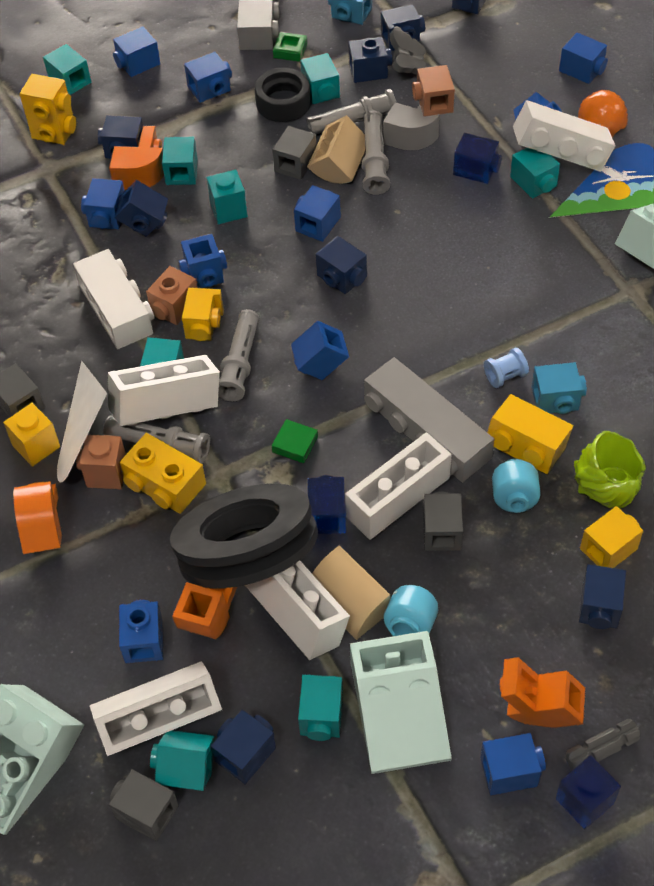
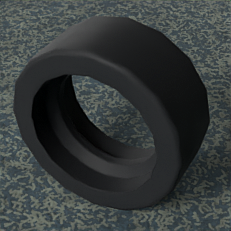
(278, 80)

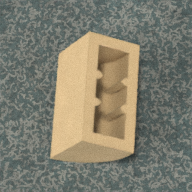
(338, 151)
(353, 589)

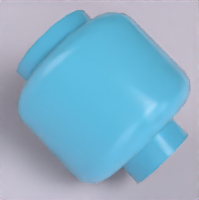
(516, 486)
(410, 610)

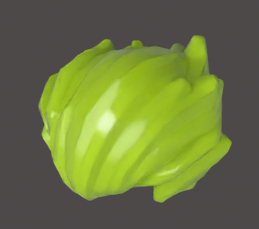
(610, 470)

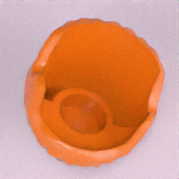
(605, 109)

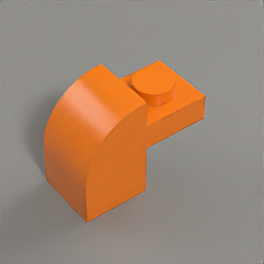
(140, 162)
(37, 517)
(203, 610)
(541, 699)

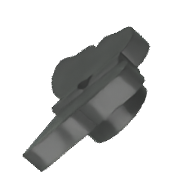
(408, 52)

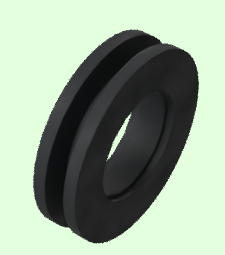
(218, 563)

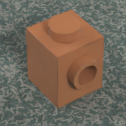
(434, 90)
(169, 294)
(101, 461)

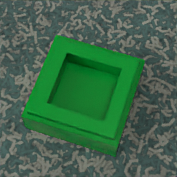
(290, 46)
(294, 441)

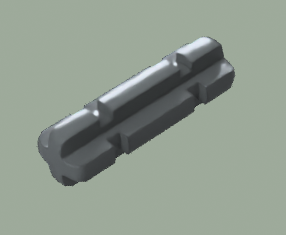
(604, 743)

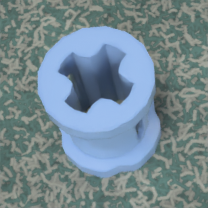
(506, 367)

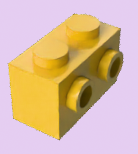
(48, 109)
(529, 433)
(162, 473)

